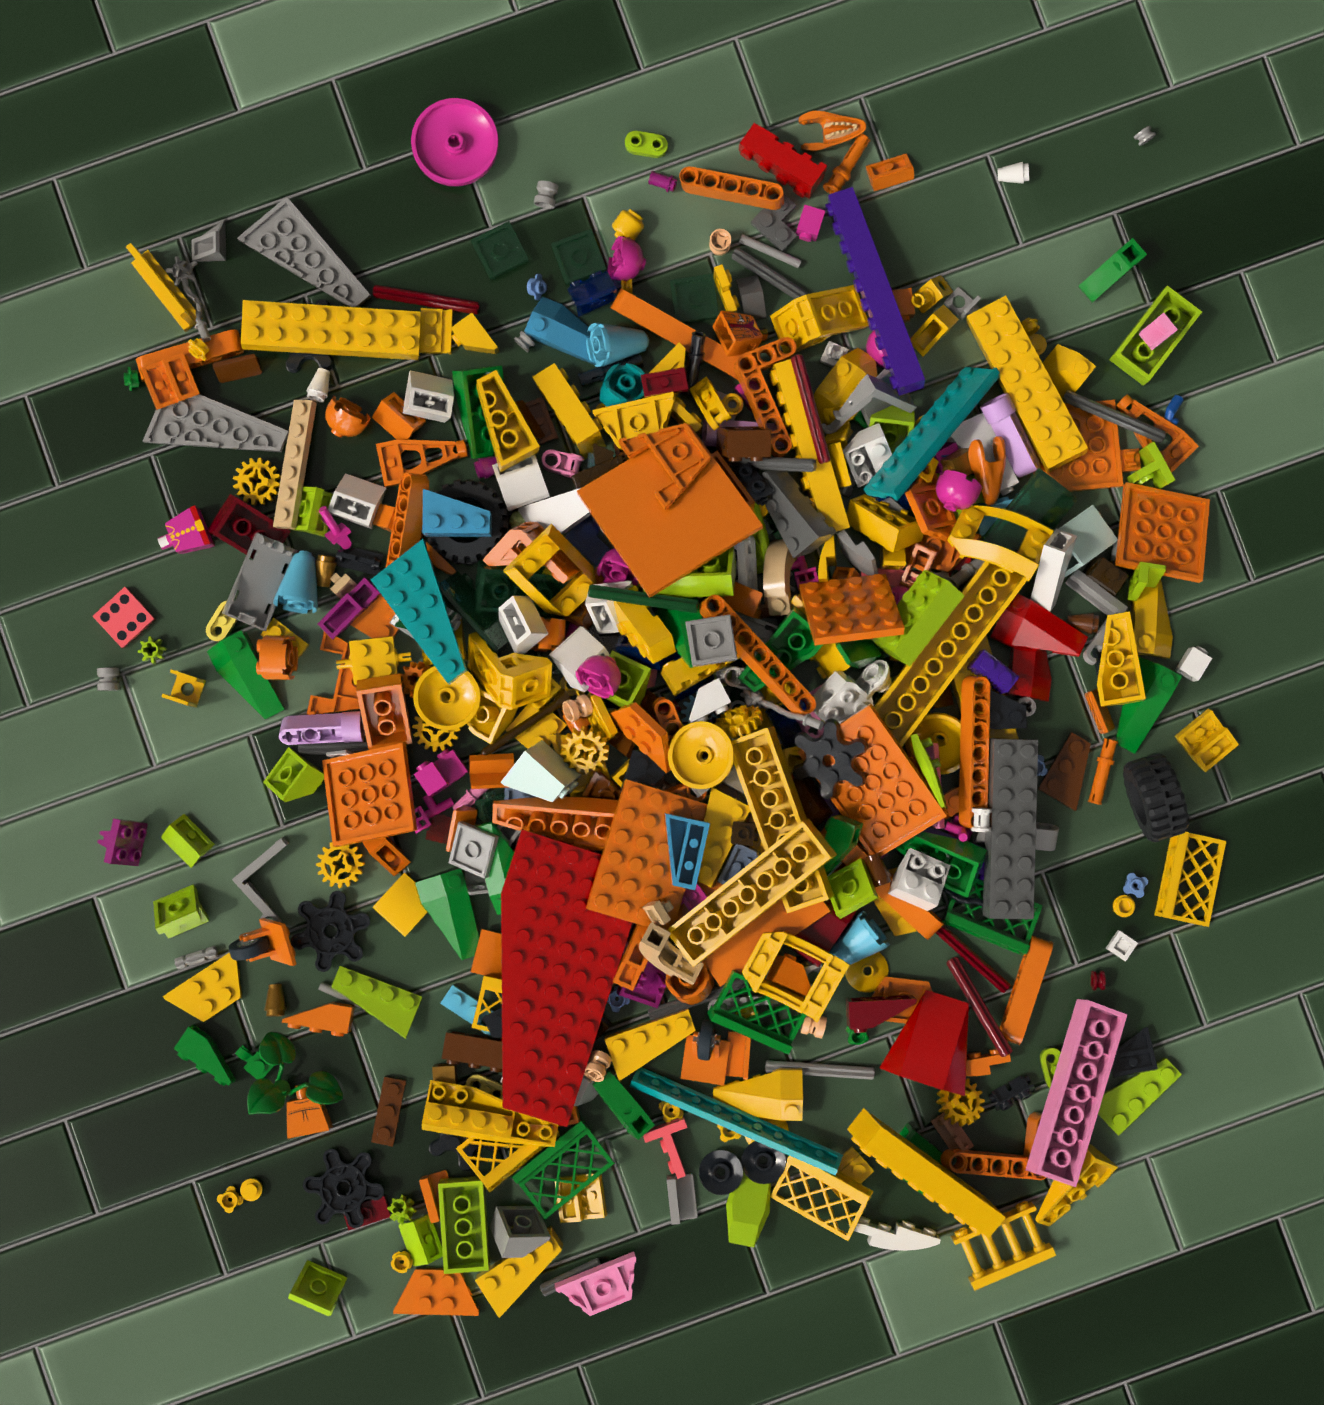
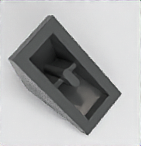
(751, 297)

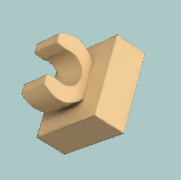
(342, 585)
(658, 911)

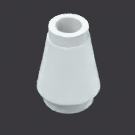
(1014, 173)
(319, 385)

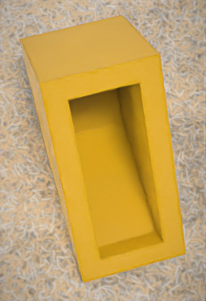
(933, 330)
(473, 336)
(892, 560)

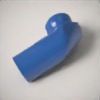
(1172, 408)

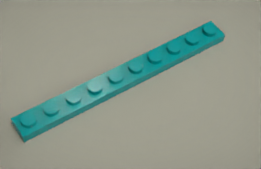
(737, 1120)

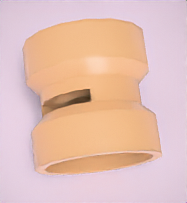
(723, 239)
(576, 708)
(812, 1027)
(597, 1065)

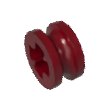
(1098, 980)

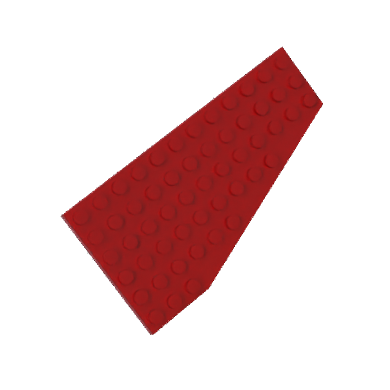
(554, 974)

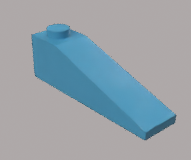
(558, 328)

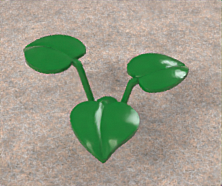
(270, 1097)

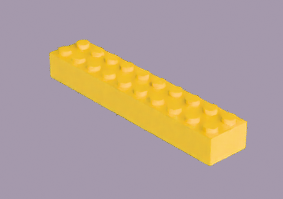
(935, 667)

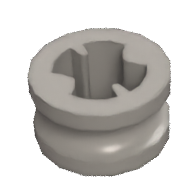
(1144, 135)
(524, 341)

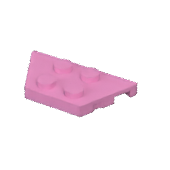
(601, 1286)

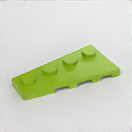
(383, 1001)
(1134, 1095)

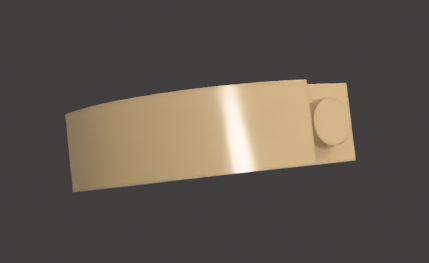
(777, 577)
(663, 955)

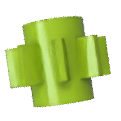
(146, 646)
(407, 1207)

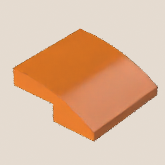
(169, 381)
(488, 955)

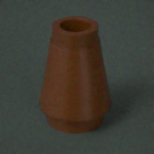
(1084, 622)
(878, 871)

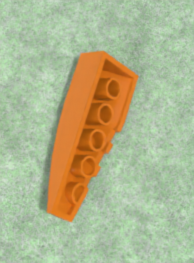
(571, 819)

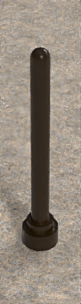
(557, 703)

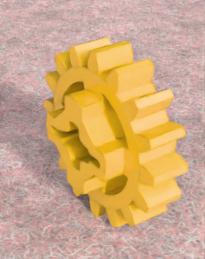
(256, 490)
(740, 720)
(435, 738)
(585, 748)
(331, 861)
(962, 1112)

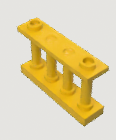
(1020, 1260)

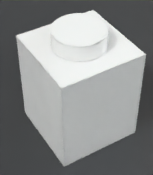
(1193, 663)

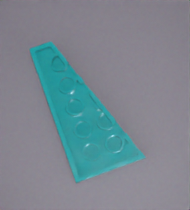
(417, 600)

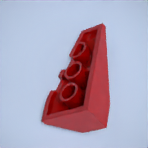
(1032, 626)
(1033, 673)

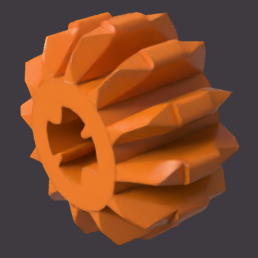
(415, 670)

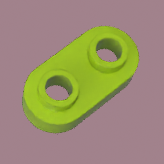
(645, 146)
(1049, 1067)

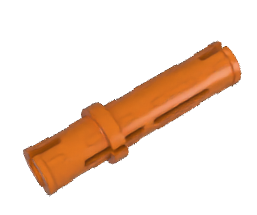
(1102, 771)

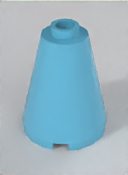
(614, 343)
(299, 585)
(859, 940)

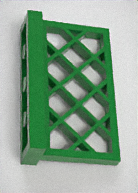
(987, 932)
(747, 1026)
(551, 1154)

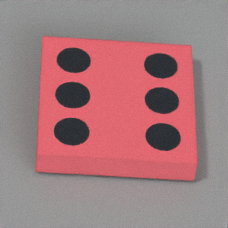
(124, 617)

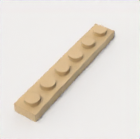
(294, 464)

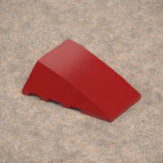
(933, 1044)

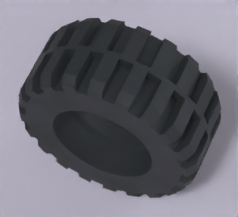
(487, 499)
(1156, 797)

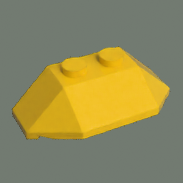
(843, 380)

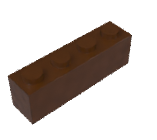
(473, 1049)

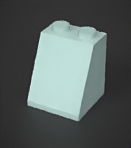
(1092, 537)
(542, 774)

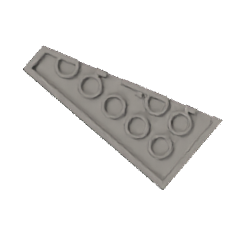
(296, 246)
(212, 424)

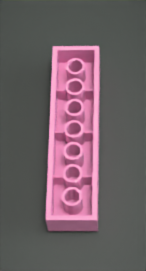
(1076, 1092)

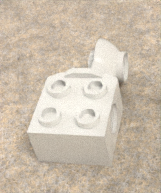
(844, 696)

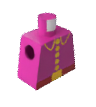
(187, 532)

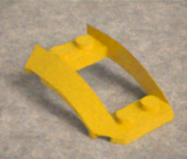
(535, 556)
(1023, 562)
(822, 988)

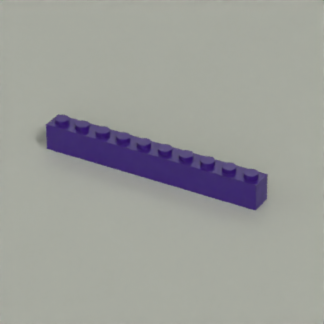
(875, 292)

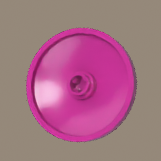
(454, 142)

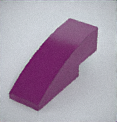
(349, 608)

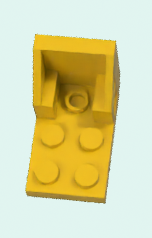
(819, 316)
(674, 360)
(521, 684)

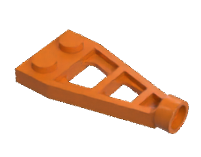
(1181, 445)
(392, 463)

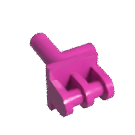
(337, 533)
(803, 573)
(433, 810)
(956, 829)

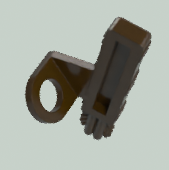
(604, 463)

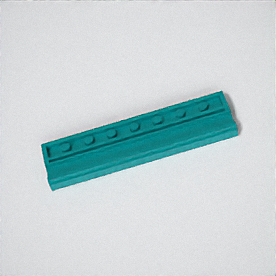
(931, 432)

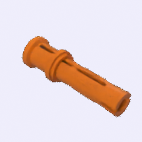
(842, 172)

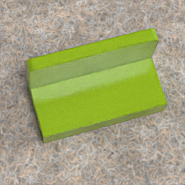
(1144, 576)
(187, 840)
(421, 1240)

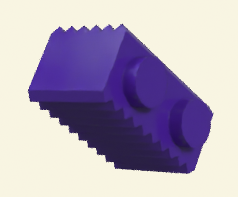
(998, 674)

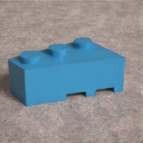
(453, 518)
(686, 848)

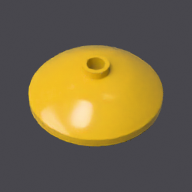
(446, 713)
(949, 747)
(687, 750)

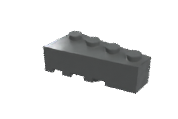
(794, 516)

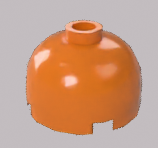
(345, 418)

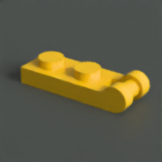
(710, 403)

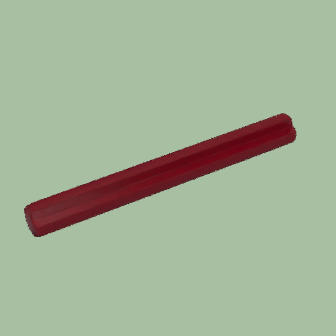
(426, 299)
(810, 409)
(973, 959)
(979, 1006)

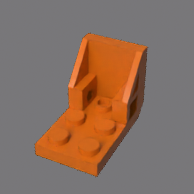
(518, 539)

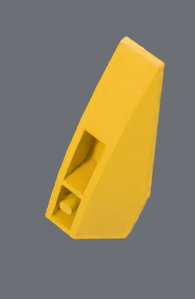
(480, 1115)

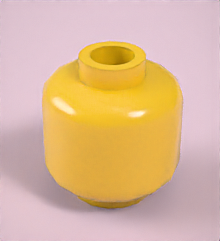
(628, 224)

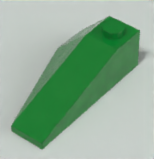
(471, 409)
(676, 625)
(790, 644)
(860, 653)
(236, 662)
(1140, 716)
(963, 857)
(500, 865)
(451, 910)

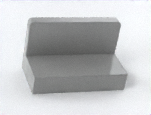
(681, 1198)

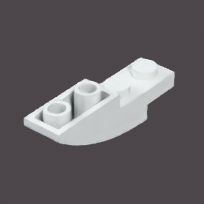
(903, 1236)

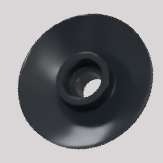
(759, 1172)
(718, 1183)

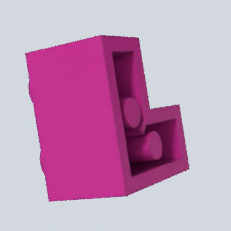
(441, 773)

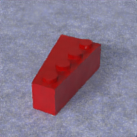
(782, 161)

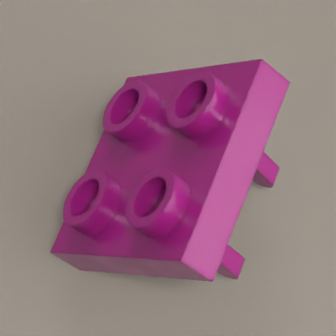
(124, 842)
(648, 988)

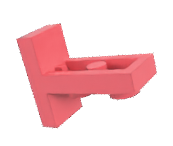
(668, 1144)

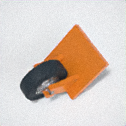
(266, 941)
(705, 1056)

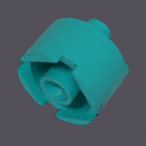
(622, 385)

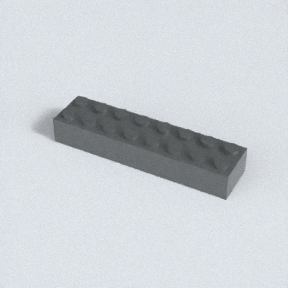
(1012, 842)

